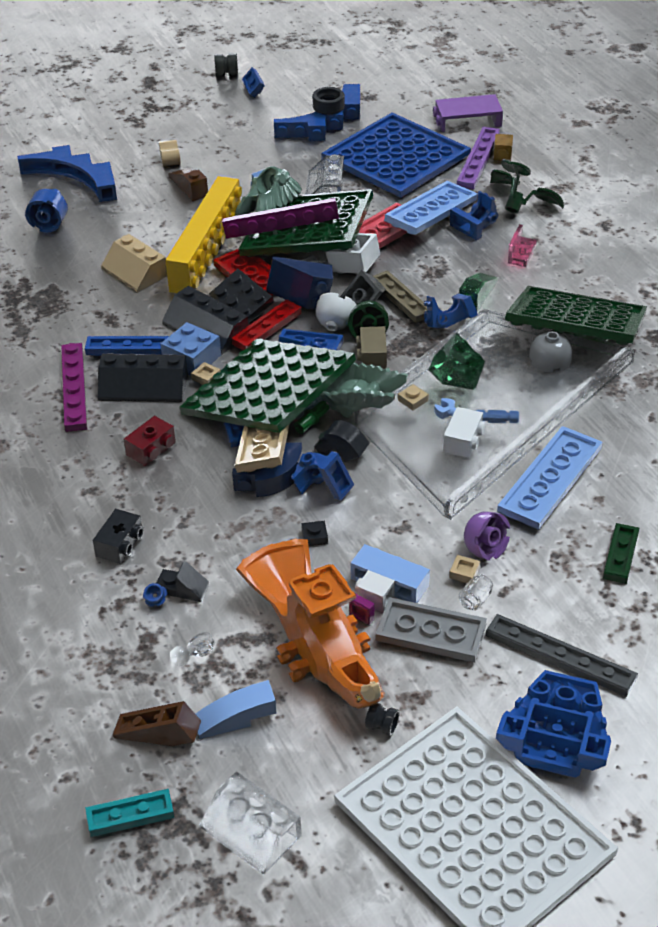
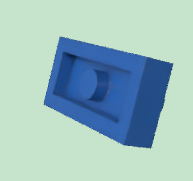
(253, 82)

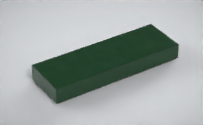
(621, 553)

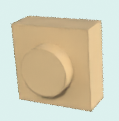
(204, 373)
(413, 397)
(464, 569)

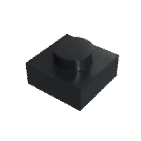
(315, 532)

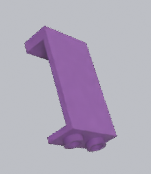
(468, 107)

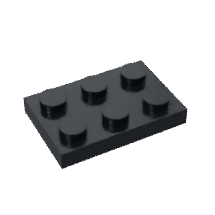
(242, 295)

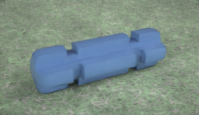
(500, 416)

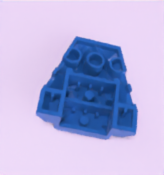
(557, 726)

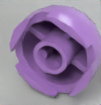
(486, 535)

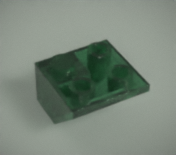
(457, 364)

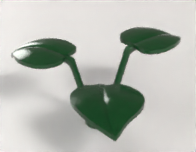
(516, 198)

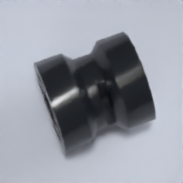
(381, 718)

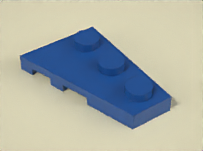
(313, 339)

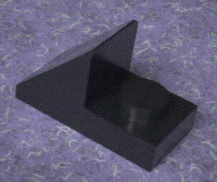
(185, 583)

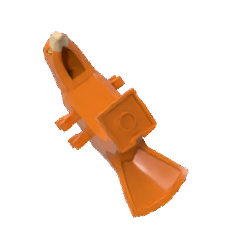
(314, 620)

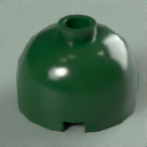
(367, 315)

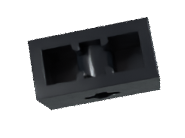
(118, 536)

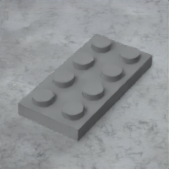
(431, 629)

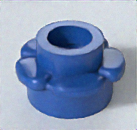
(152, 589)

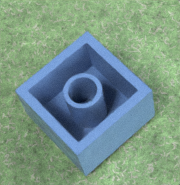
(195, 343)

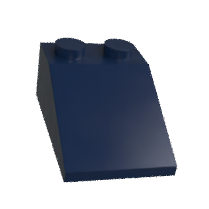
(299, 281)

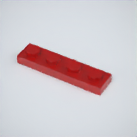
(267, 324)

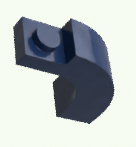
(270, 480)

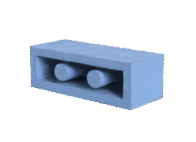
(409, 578)

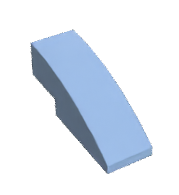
(237, 710)

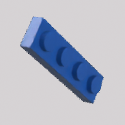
(124, 345)

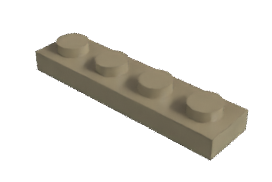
(402, 296)

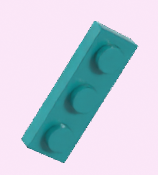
(129, 812)

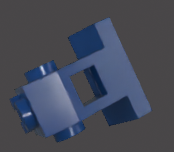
(481, 216)
(461, 309)
(319, 468)

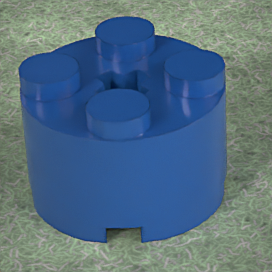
(46, 210)

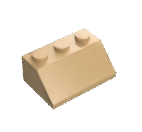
(134, 263)

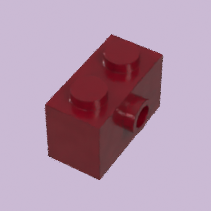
(149, 440)

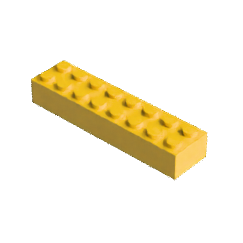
(202, 235)

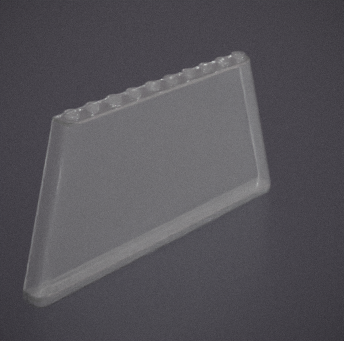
(507, 383)

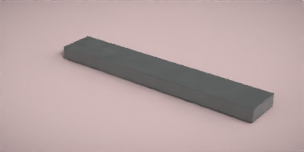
(562, 655)

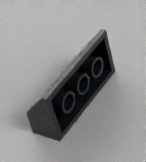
(206, 313)
(142, 377)

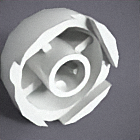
(334, 311)

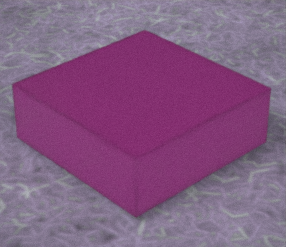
(362, 609)

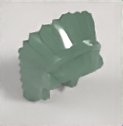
(269, 191)
(362, 387)

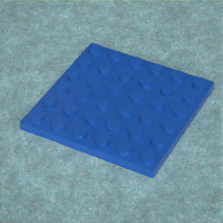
(398, 154)

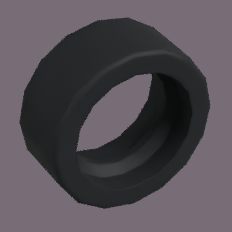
(328, 100)

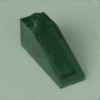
(478, 287)

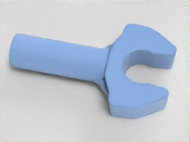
(446, 409)

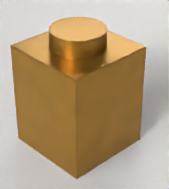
(503, 147)

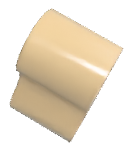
(169, 153)

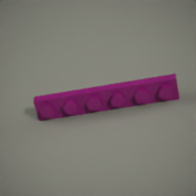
(280, 218)
(74, 387)

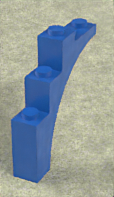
(315, 124)
(79, 167)

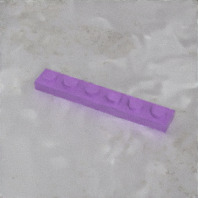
(477, 158)

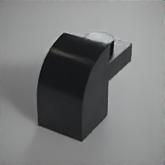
(344, 438)

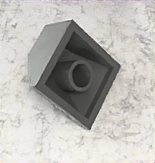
(363, 288)

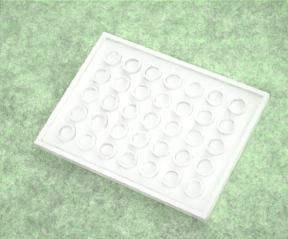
(475, 826)

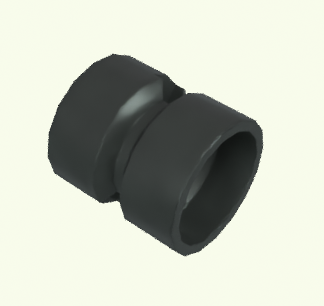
(226, 64)

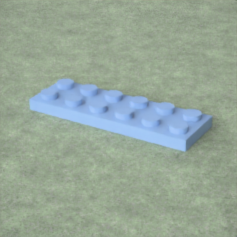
(430, 207)
(549, 477)

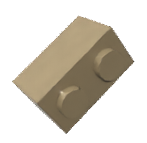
(373, 346)

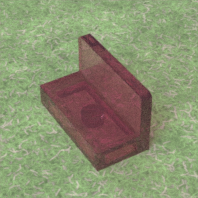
(521, 248)

